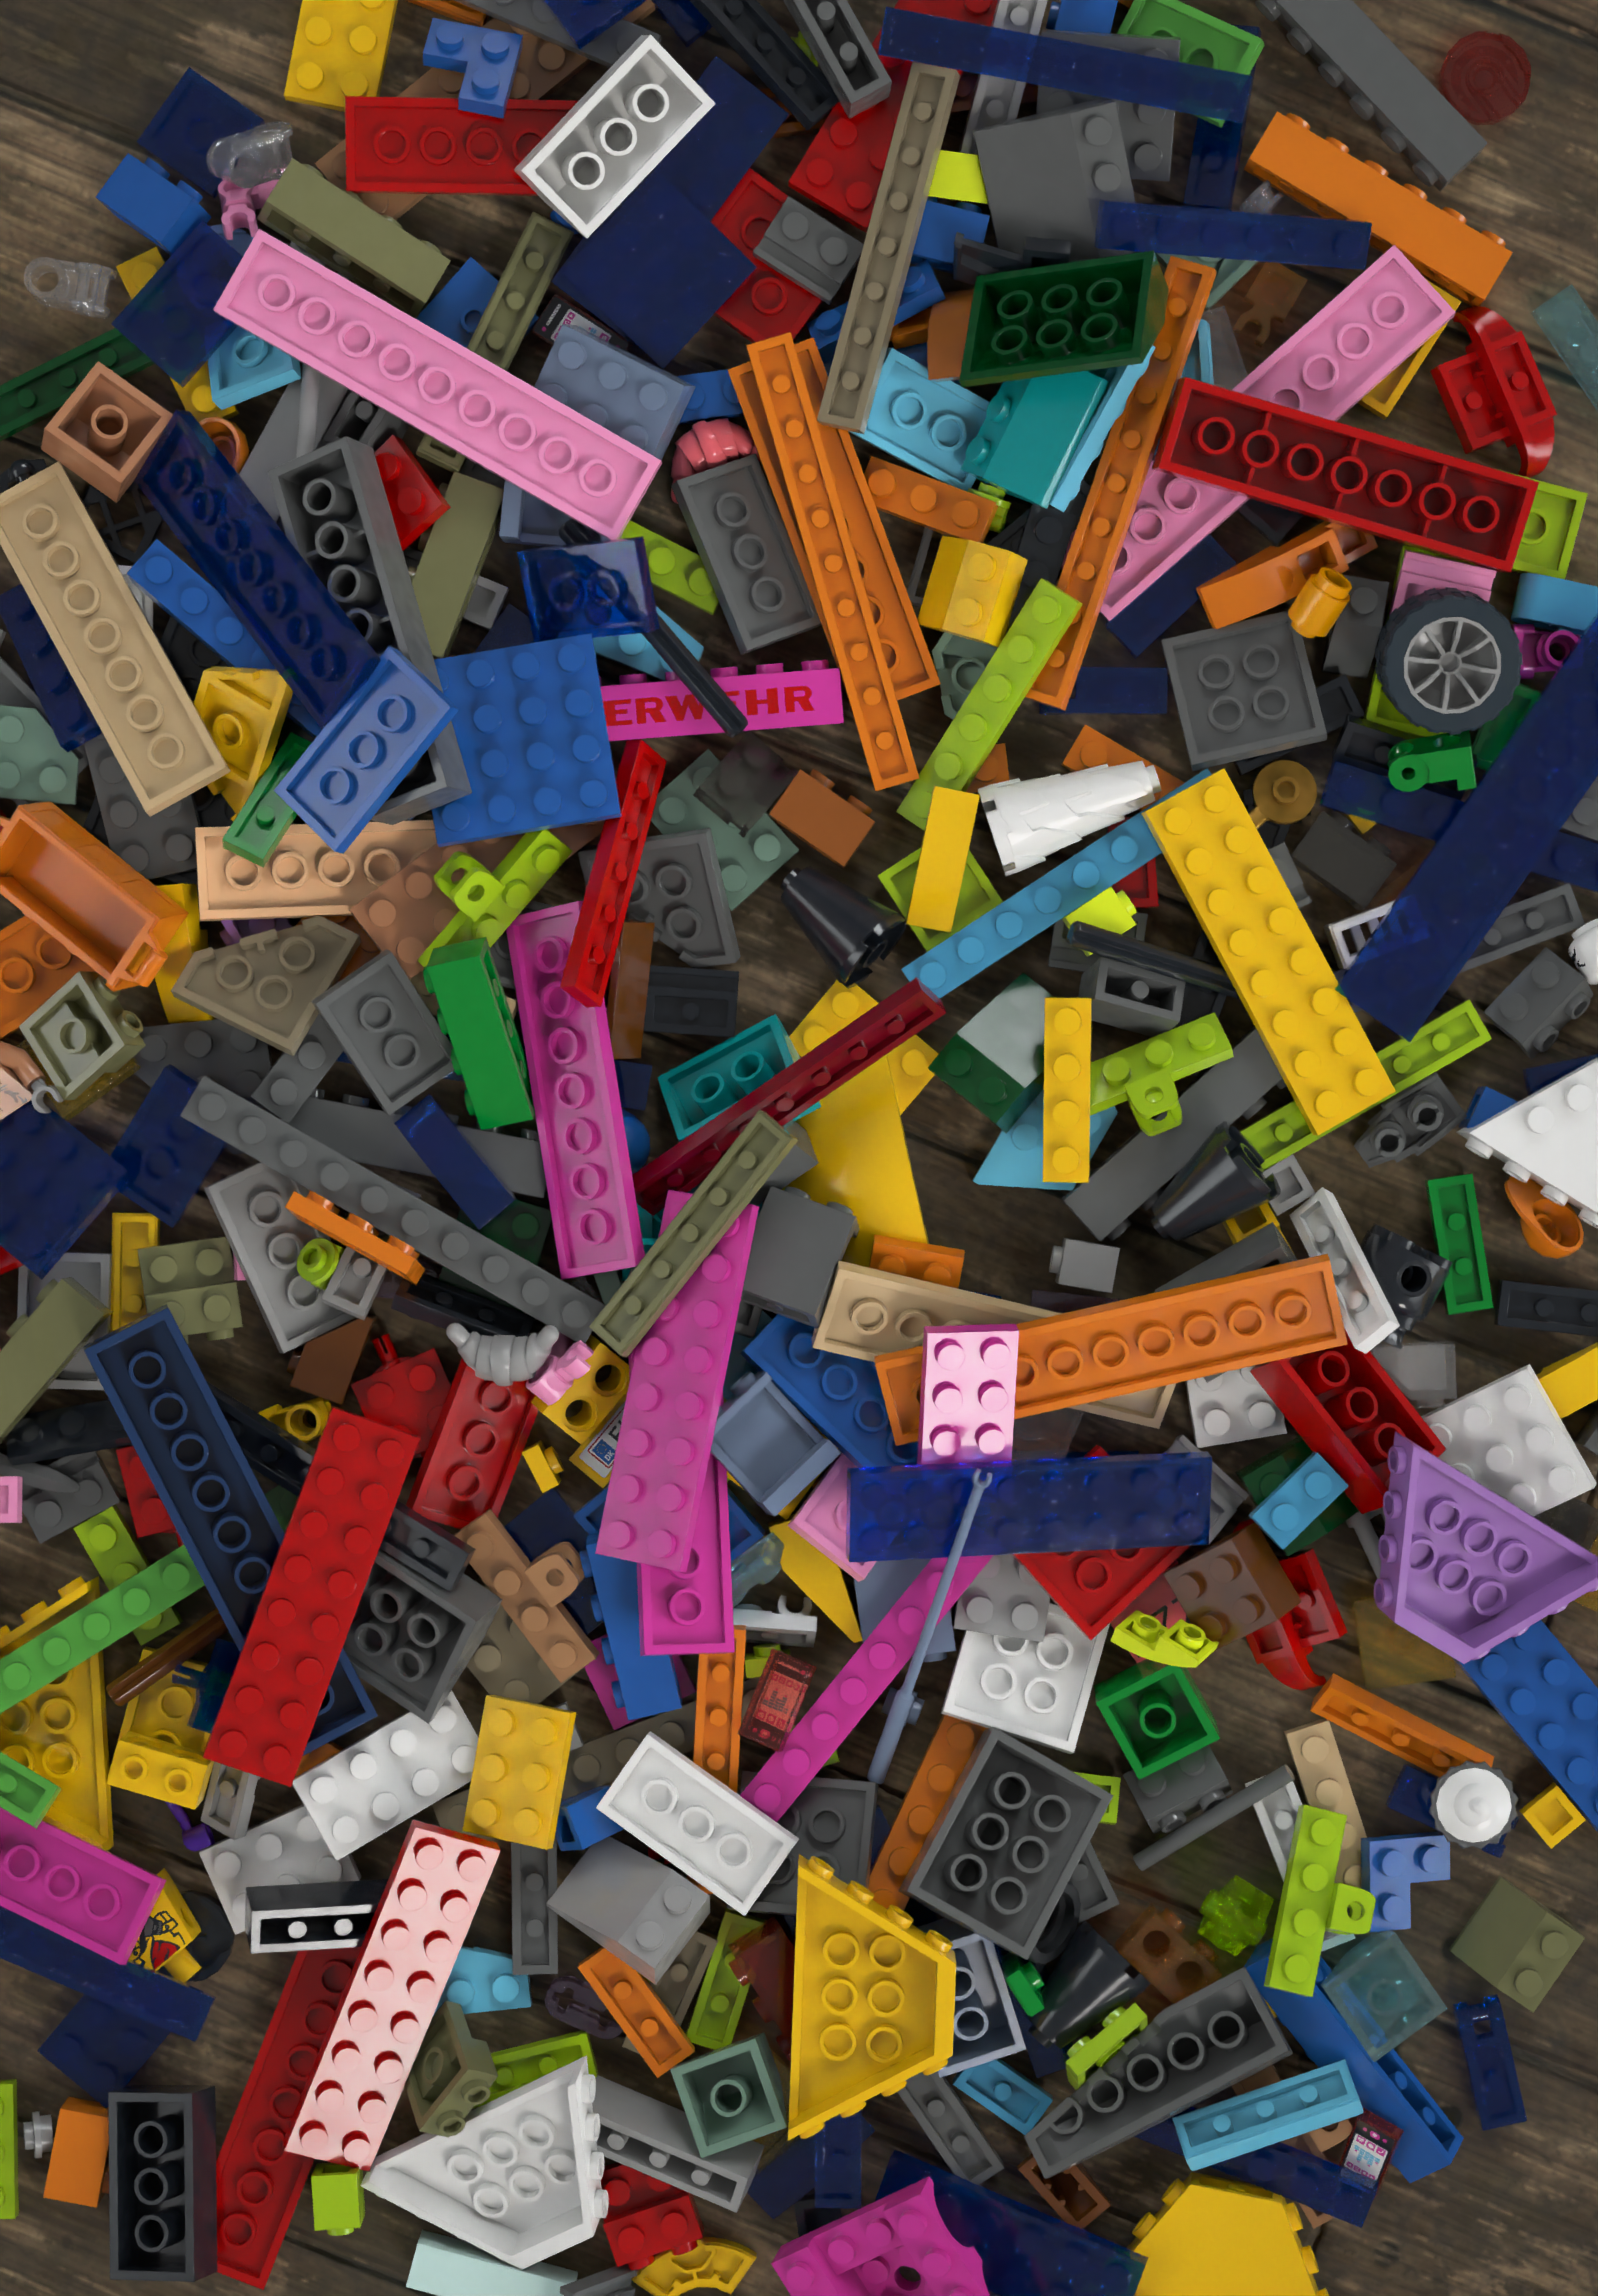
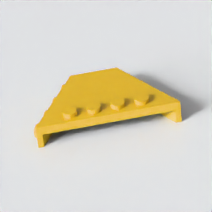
(64, 1725)
(865, 1999)
(1223, 2242)

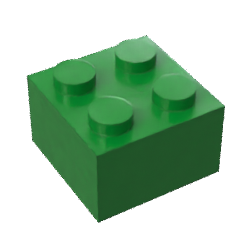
(1155, 1714)

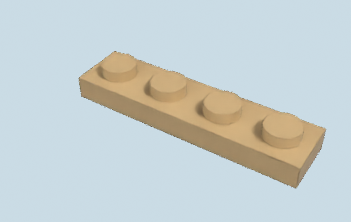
(1328, 1788)

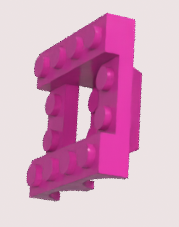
(867, 2247)

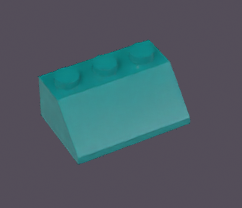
(1033, 433)
(726, 1074)

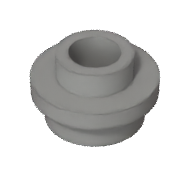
(38, 2134)

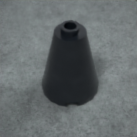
(841, 923)
(1214, 1186)
(1084, 1989)

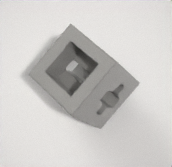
(1085, 1264)

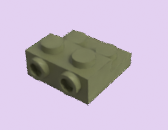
(82, 1034)
(195, 1284)
(449, 2074)

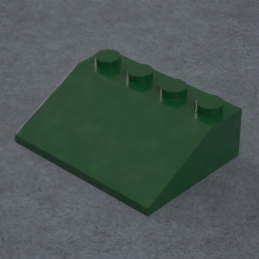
(1064, 318)

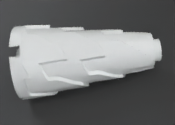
(1055, 811)

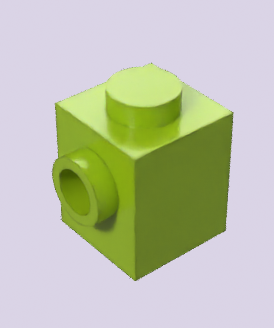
(337, 2198)

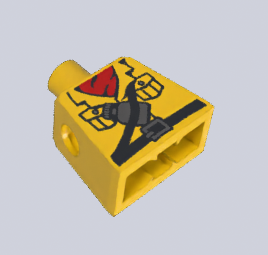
(167, 1934)

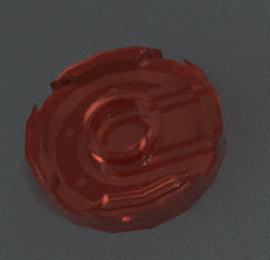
(1485, 77)

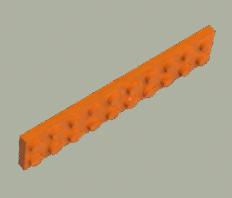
(1149, 1341)

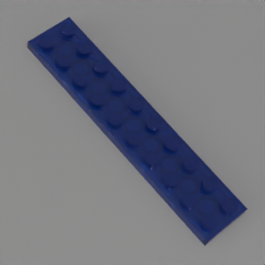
(1483, 851)

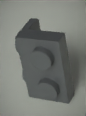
(1540, 1003)
(1180, 1790)

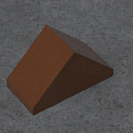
(1069, 2193)

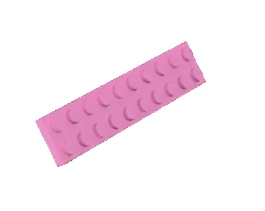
(1315, 371)
(437, 386)

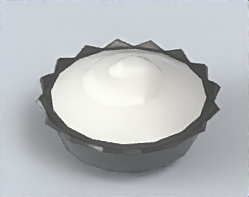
(1473, 1805)

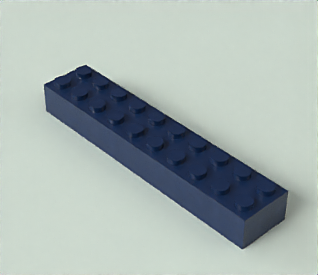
(207, 1486)

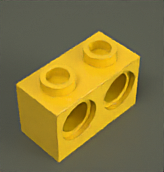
(597, 1397)
(160, 1770)

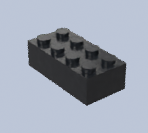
(162, 2182)

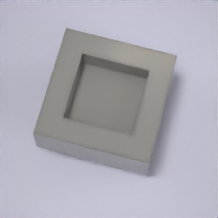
(1292, 1183)

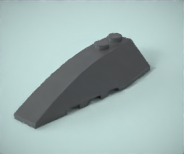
(1164, 2070)

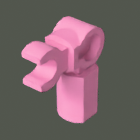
(240, 205)
(560, 1369)

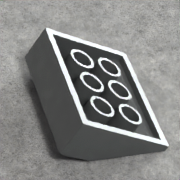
(1051, 172)
(416, 1635)
(1006, 1843)

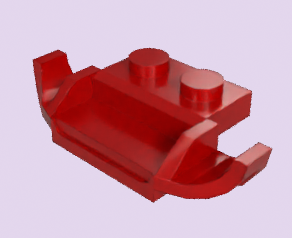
(1497, 391)
(1315, 1620)

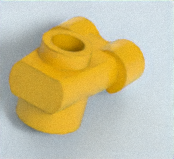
(294, 1418)

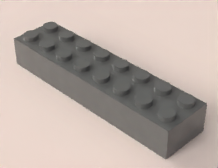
(347, 535)

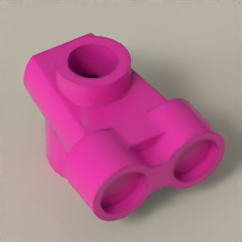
(1535, 648)

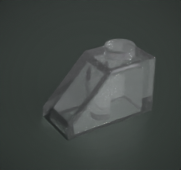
(1421, 1370)

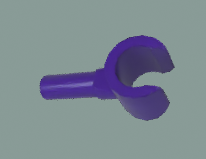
(194, 1837)

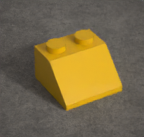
(972, 590)

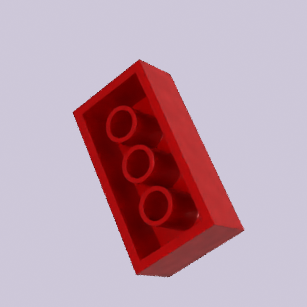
(1347, 1414)

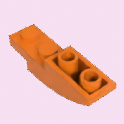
(1280, 572)

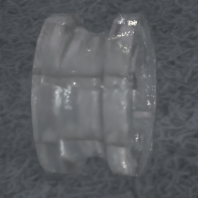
(1262, 199)

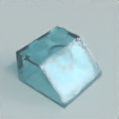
(1382, 1993)

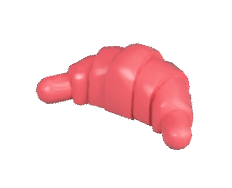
(710, 446)

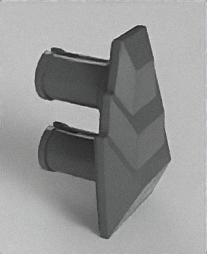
(1410, 1122)

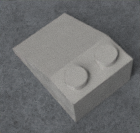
(631, 1906)

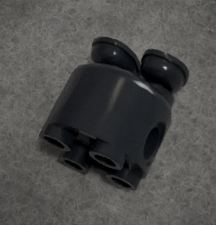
(1406, 1275)

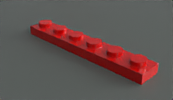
(613, 876)

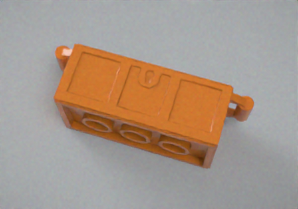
(86, 895)

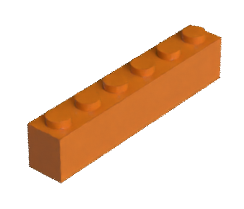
(1342, 187)

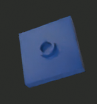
(462, 303)

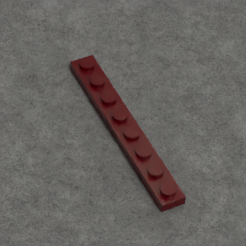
(791, 1090)

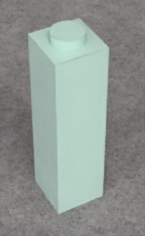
(460, 2269)

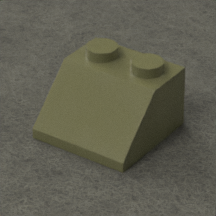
(1517, 1943)

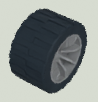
(1448, 660)

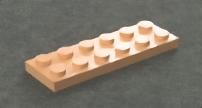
(303, 871)

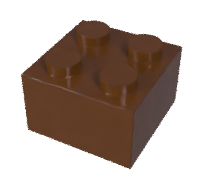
(1233, 1586)

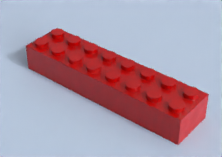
(1344, 475)

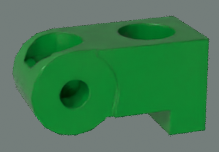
(1432, 761)

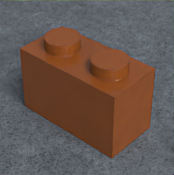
(823, 817)

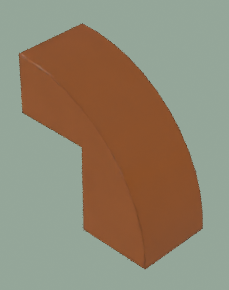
(948, 335)

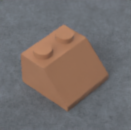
(105, 431)

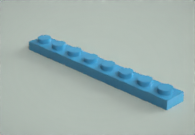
(1039, 904)

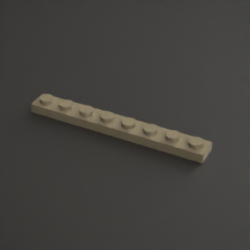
(888, 247)
(604, 1756)

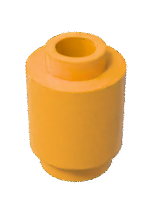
(1320, 603)

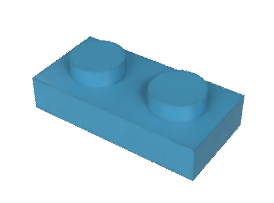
(1298, 1500)
(1005, 2093)

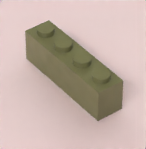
(353, 238)
(454, 557)
(45, 1346)

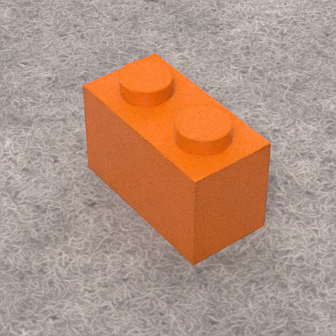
(80, 2154)

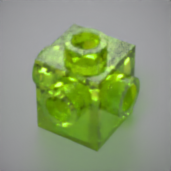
(1235, 1916)

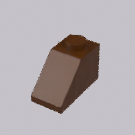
(331, 1360)

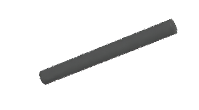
(1214, 1817)

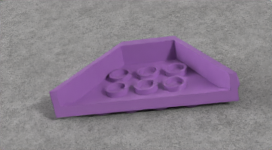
(1466, 1561)

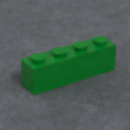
(481, 1033)

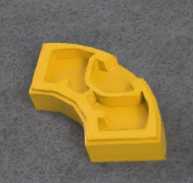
(711, 2264)

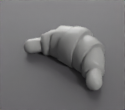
(503, 1356)

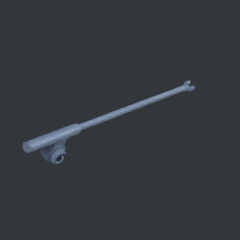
(903, 1704)

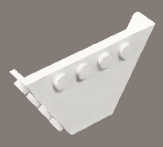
(1550, 1140)
(516, 2175)

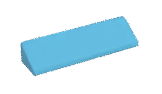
(1268, 2115)

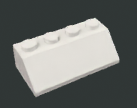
(614, 135)

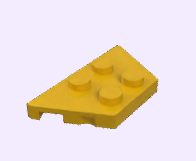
(245, 719)

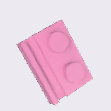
(1426, 572)

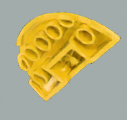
(864, 1161)

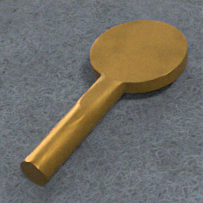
(1282, 793)

